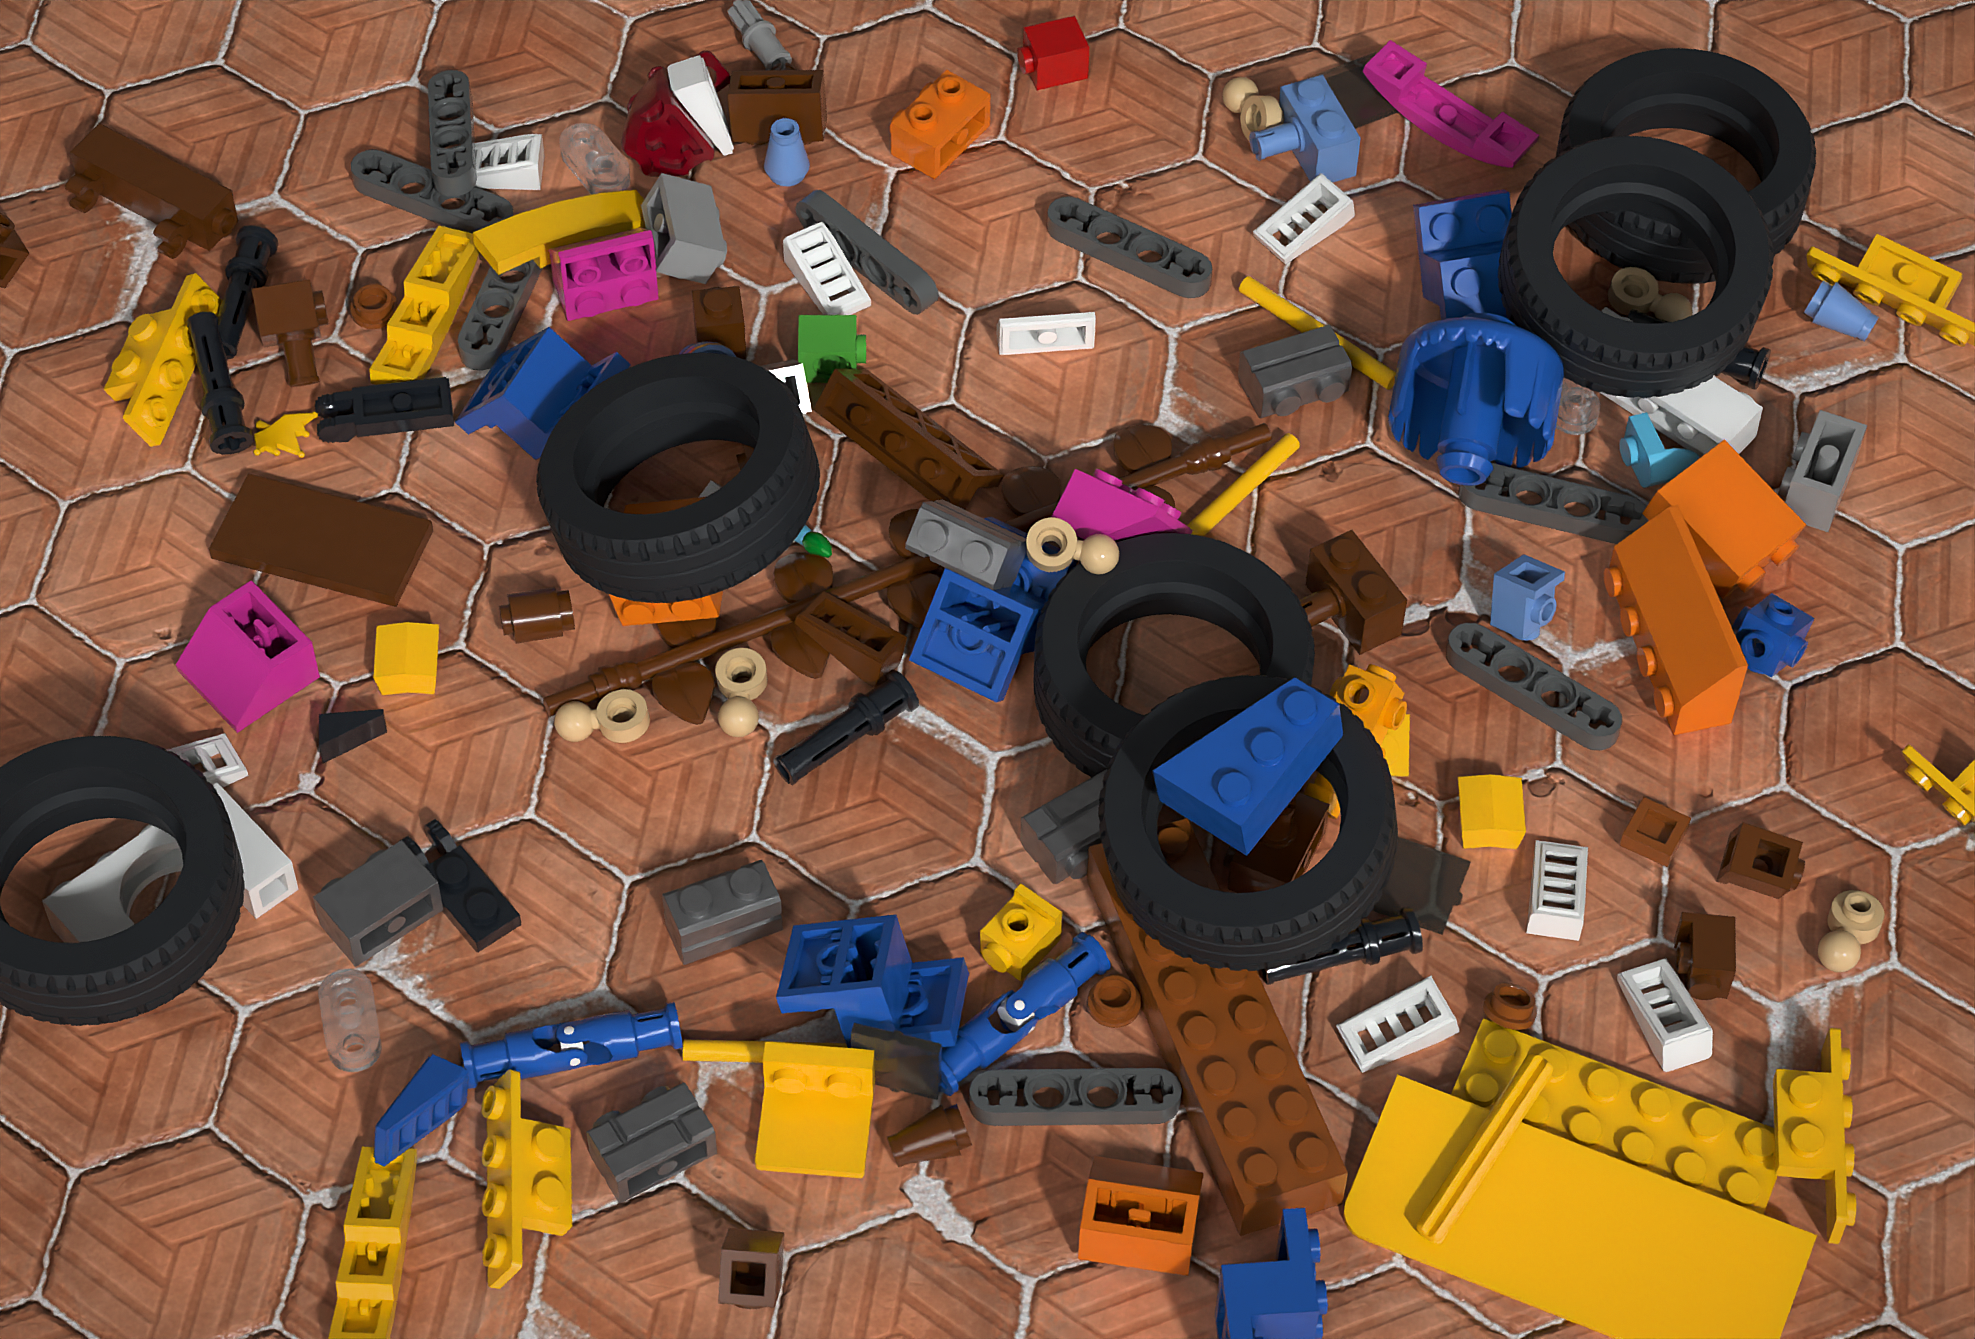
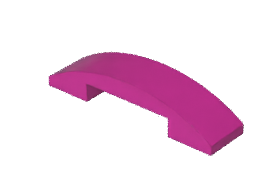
(1443, 115)

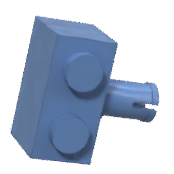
(1314, 130)

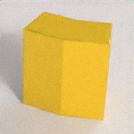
(406, 658)
(1491, 811)

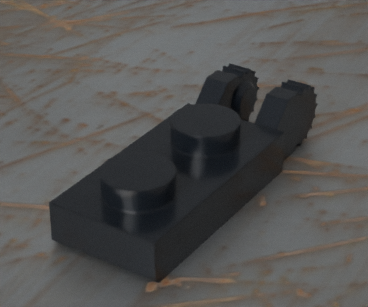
(385, 409)
(465, 891)

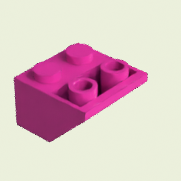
(605, 273)
(1110, 508)
(247, 657)

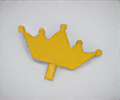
(282, 434)

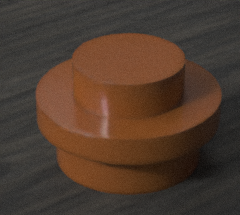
(373, 306)
(1114, 1001)
(1511, 1006)

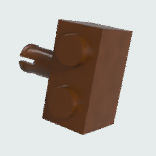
(766, 96)
(292, 317)
(1353, 593)
(1283, 849)

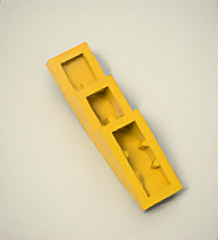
(555, 225)
(428, 307)
(374, 1247)

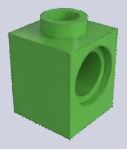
(829, 344)

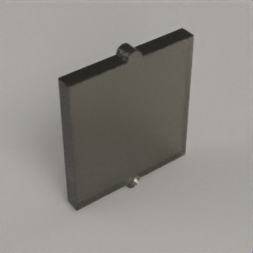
(1356, 93)
(1426, 882)
(902, 1060)

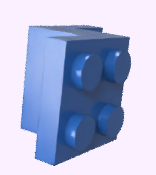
(1461, 252)
(534, 388)
(982, 632)
(871, 981)
(1276, 1296)

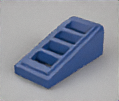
(423, 1105)

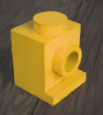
(1021, 933)

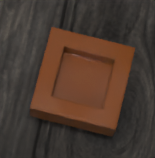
(1655, 831)

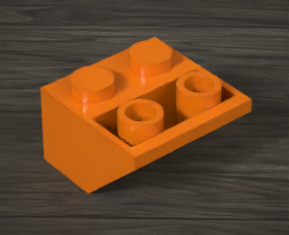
(1140, 1215)

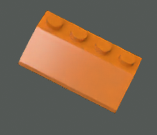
(1677, 624)

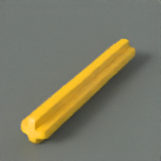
(1484, 1148)

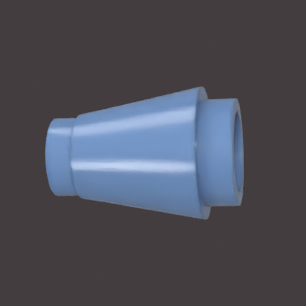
(786, 155)
(1840, 311)

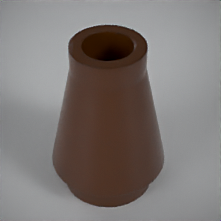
(931, 1137)

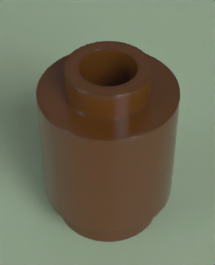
(537, 615)

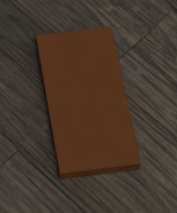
(321, 540)

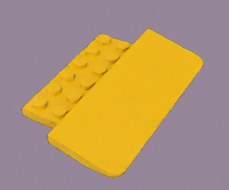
(1601, 1207)

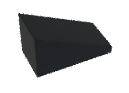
(348, 730)

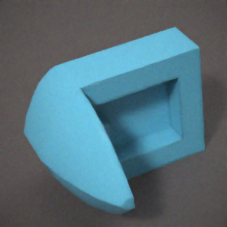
(1647, 455)

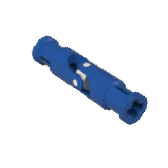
(1042, 994)
(611, 1039)

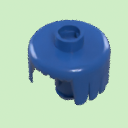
(1476, 395)

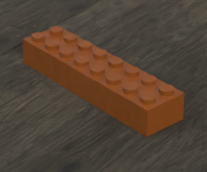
(1230, 1058)

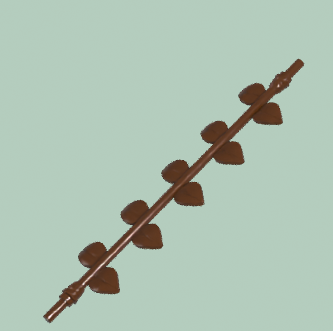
(1028, 491)

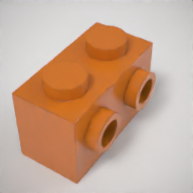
(940, 124)

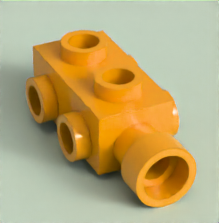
(1379, 712)

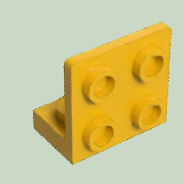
(815, 1109)

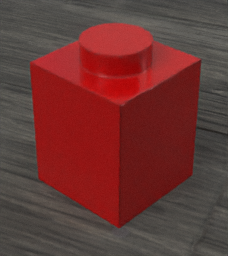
(1054, 53)

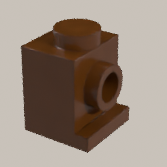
(1776, 850)
(1706, 954)

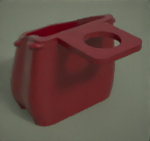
(661, 130)

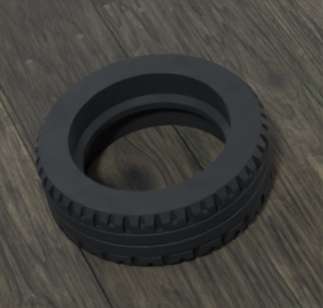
(1701, 95)
(1653, 180)
(701, 545)
(1156, 577)
(1259, 926)
(169, 947)

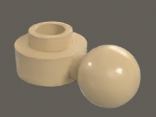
(1256, 110)
(1645, 296)
(1096, 553)
(738, 714)
(577, 721)
(1853, 921)

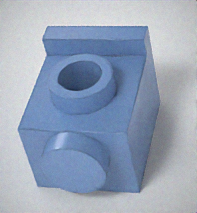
(1524, 597)

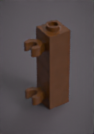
(152, 186)

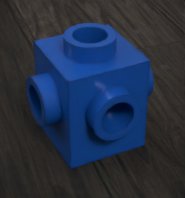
(1772, 634)

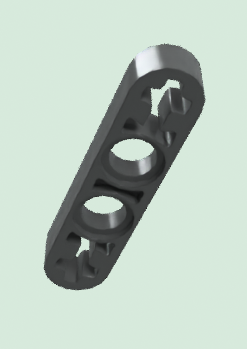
(452, 132)
(427, 201)
(1132, 242)
(871, 253)
(498, 329)
(1551, 510)
(1528, 691)
(1075, 1106)

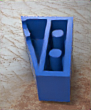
(1252, 764)

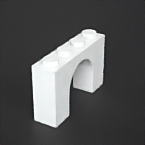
(102, 896)

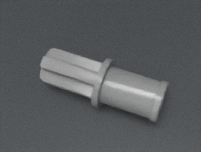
(758, 34)

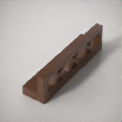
(904, 438)

